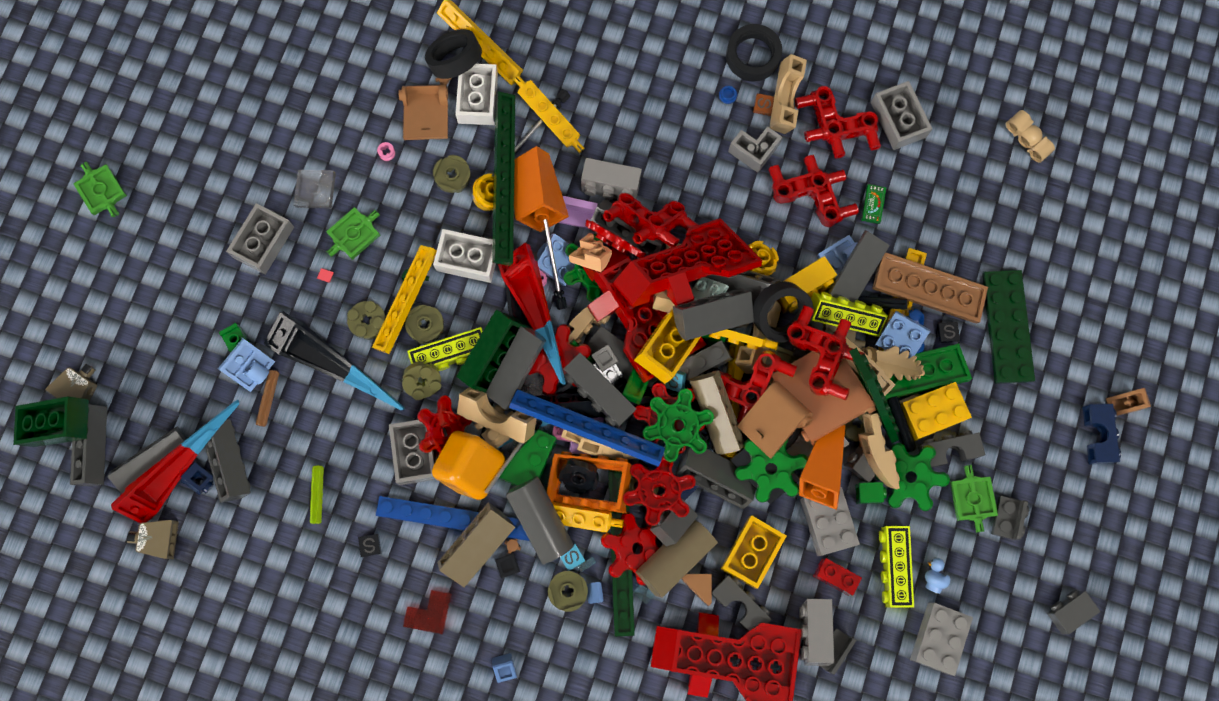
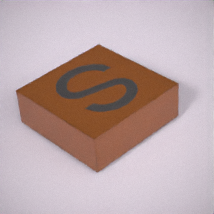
(763, 104)

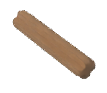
(267, 398)

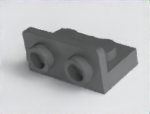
(1010, 518)

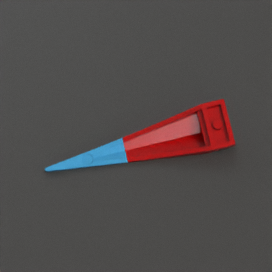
(527, 288)
(150, 490)

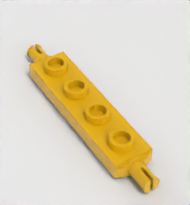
(548, 113)
(752, 342)
(586, 517)

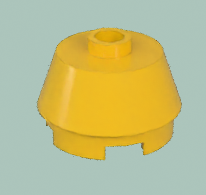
(484, 192)
(768, 256)

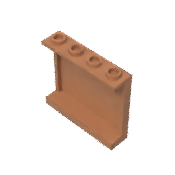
(828, 411)

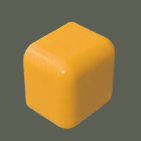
(467, 464)

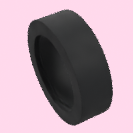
(754, 31)
(458, 64)
(765, 301)

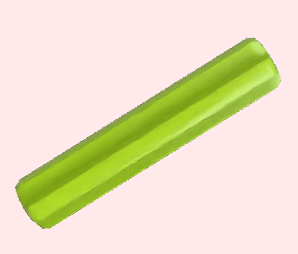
(316, 494)

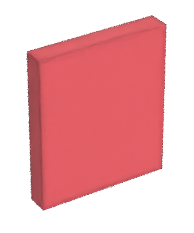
(325, 275)

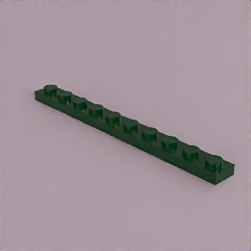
(504, 179)
(622, 585)

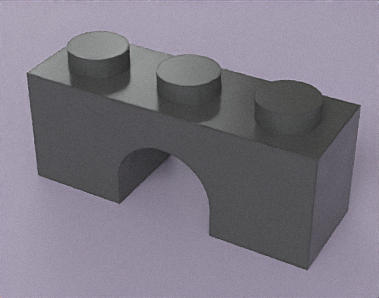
(706, 360)
(967, 445)
(729, 590)

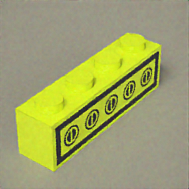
(862, 317)
(446, 351)
(897, 566)

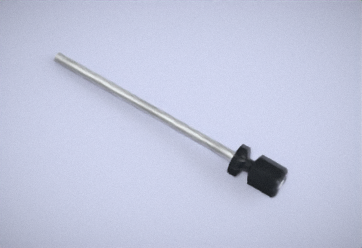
(562, 97)
(560, 301)
(538, 424)

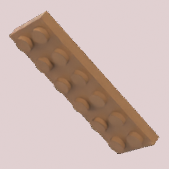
(930, 288)

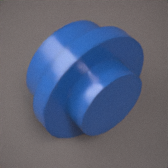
(728, 94)

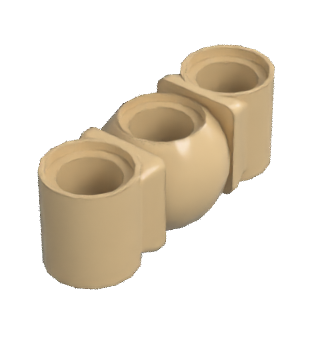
(1030, 136)

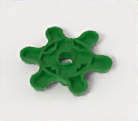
(579, 275)
(665, 429)
(925, 477)
(767, 481)

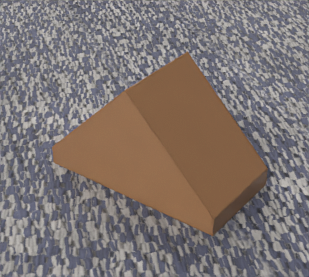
(1130, 401)
(701, 585)

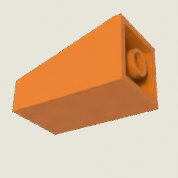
(537, 191)
(823, 470)

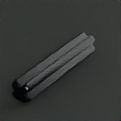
(885, 302)
(901, 422)

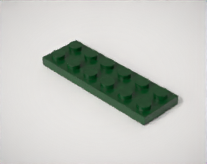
(1008, 327)
(875, 392)

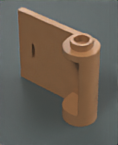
(425, 111)
(776, 418)

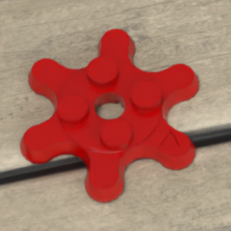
(610, 238)
(567, 354)
(650, 416)
(434, 423)
(657, 504)
(623, 543)

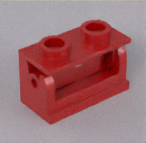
(837, 577)

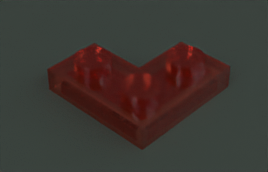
(431, 619)

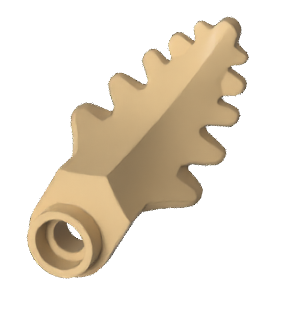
(894, 363)

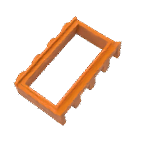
(601, 462)

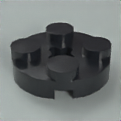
(575, 468)

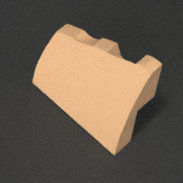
(591, 254)

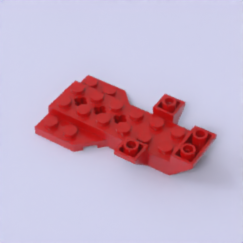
(704, 252)
(612, 301)
(708, 657)

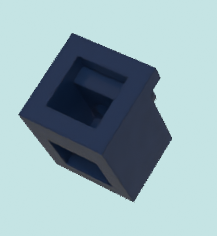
(194, 473)

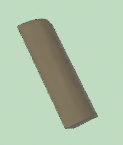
(713, 396)
(476, 545)
(673, 562)

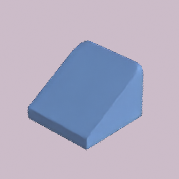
(595, 593)
(504, 668)

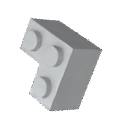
(755, 152)

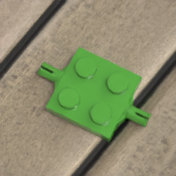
(99, 189)
(353, 233)
(973, 498)

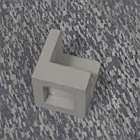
(605, 358)

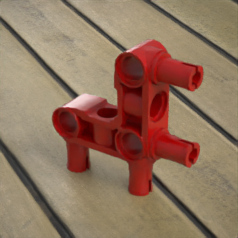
(829, 119)
(805, 186)
(647, 223)
(820, 342)
(738, 390)

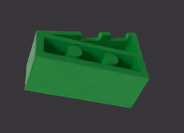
(530, 459)

